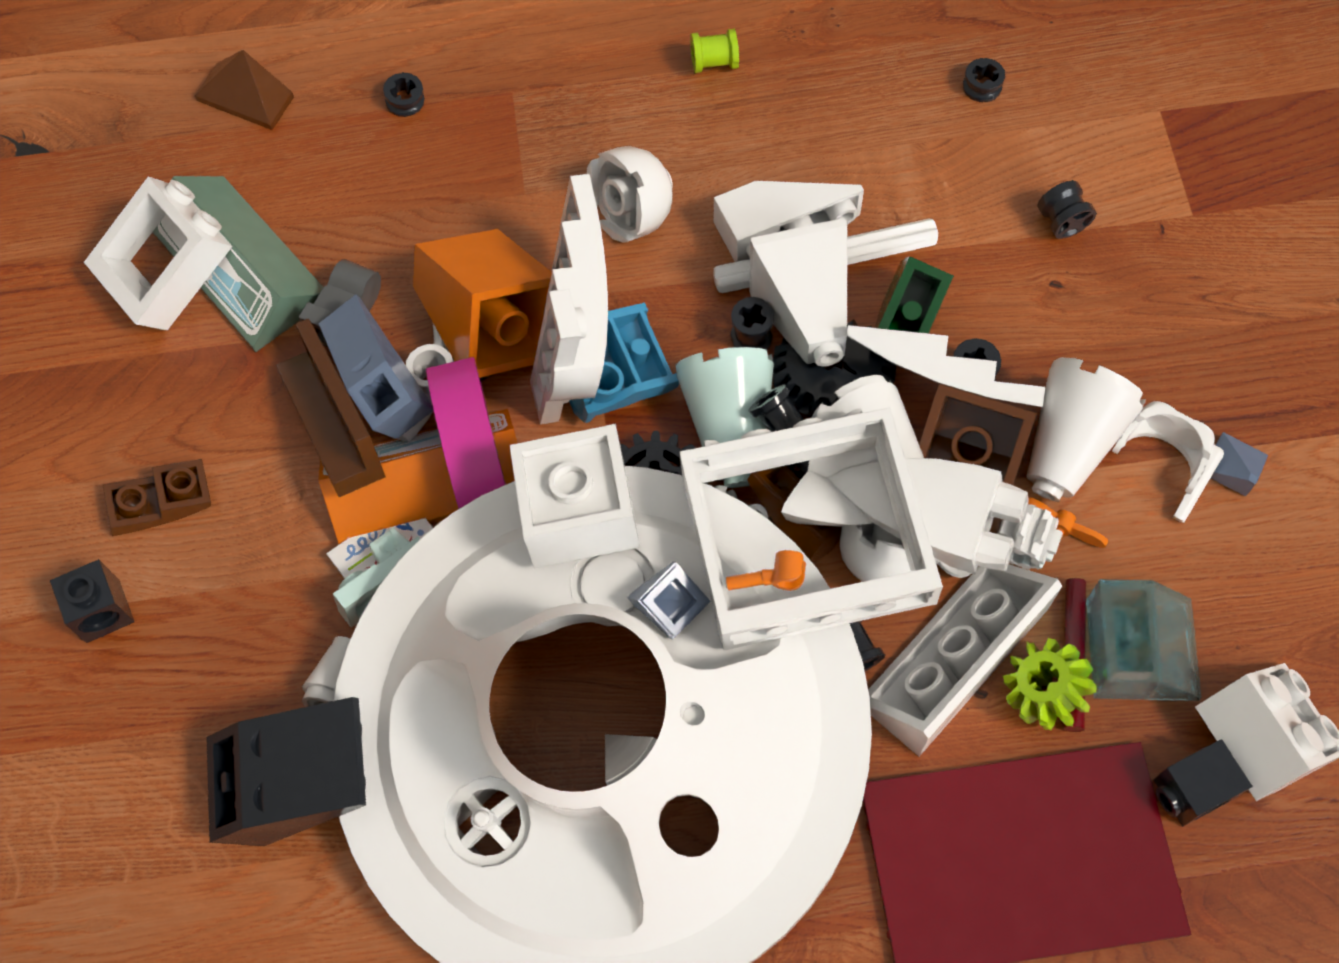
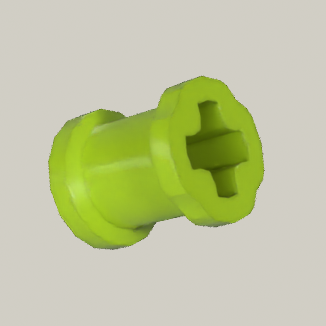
(714, 50)

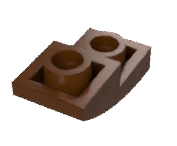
(156, 500)

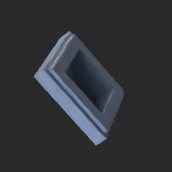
(1239, 466)
(669, 599)

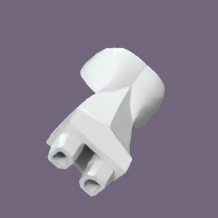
(953, 499)

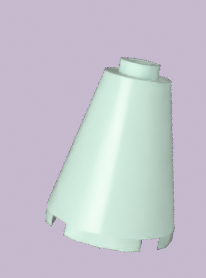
(722, 393)

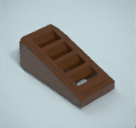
(812, 539)

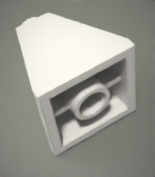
(806, 286)

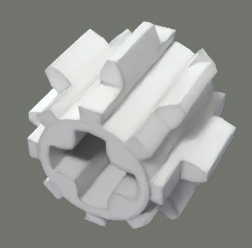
(1033, 539)

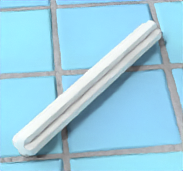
(859, 249)

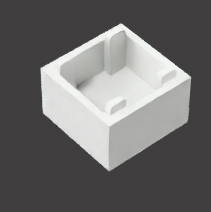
(573, 496)

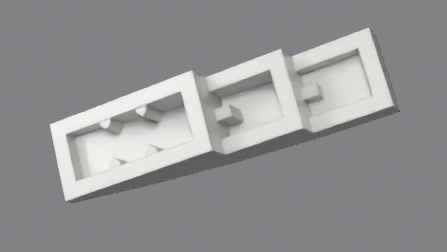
(927, 357)

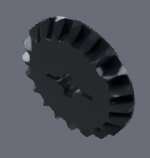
(814, 384)

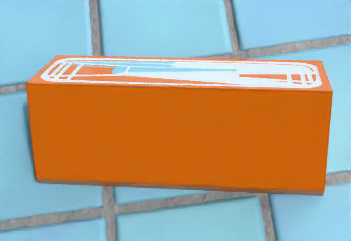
(414, 484)

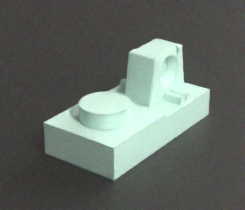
(360, 586)

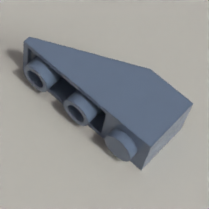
(373, 370)

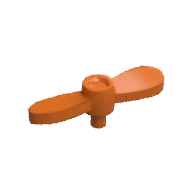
(1068, 526)

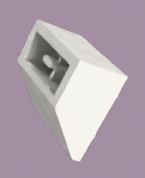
(1271, 728)

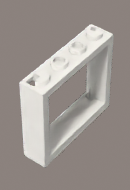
(831, 607)

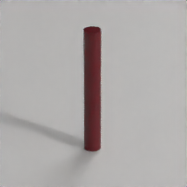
(1076, 633)

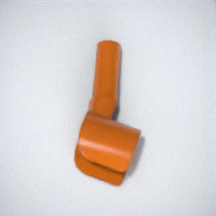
(786, 575)

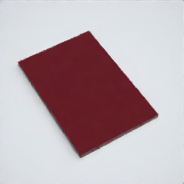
(1024, 859)

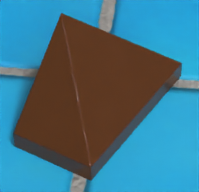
(245, 90)

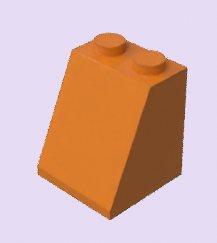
(483, 298)

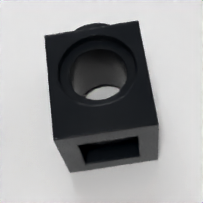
(92, 601)
(1201, 783)

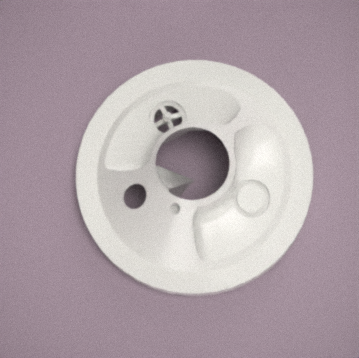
(754, 731)

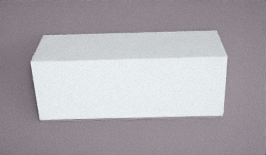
(958, 652)

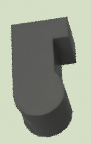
(344, 282)

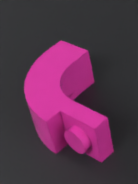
(465, 430)

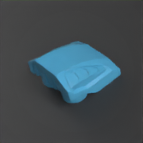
(632, 365)

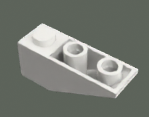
(780, 206)

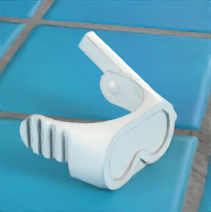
(1187, 435)

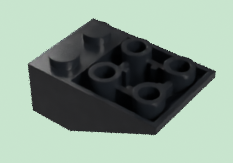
(284, 773)

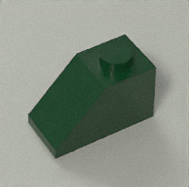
(913, 297)

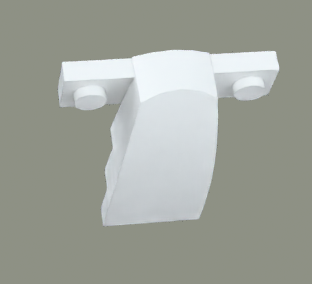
(575, 310)

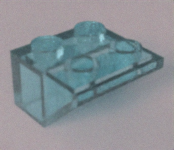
(1142, 642)

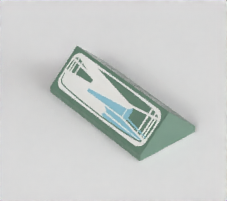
(260, 279)

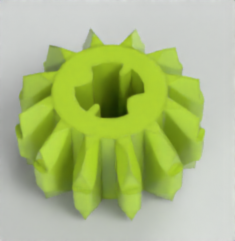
(1060, 696)

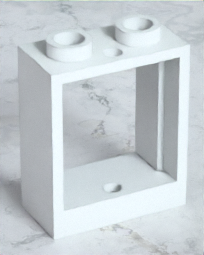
(203, 251)

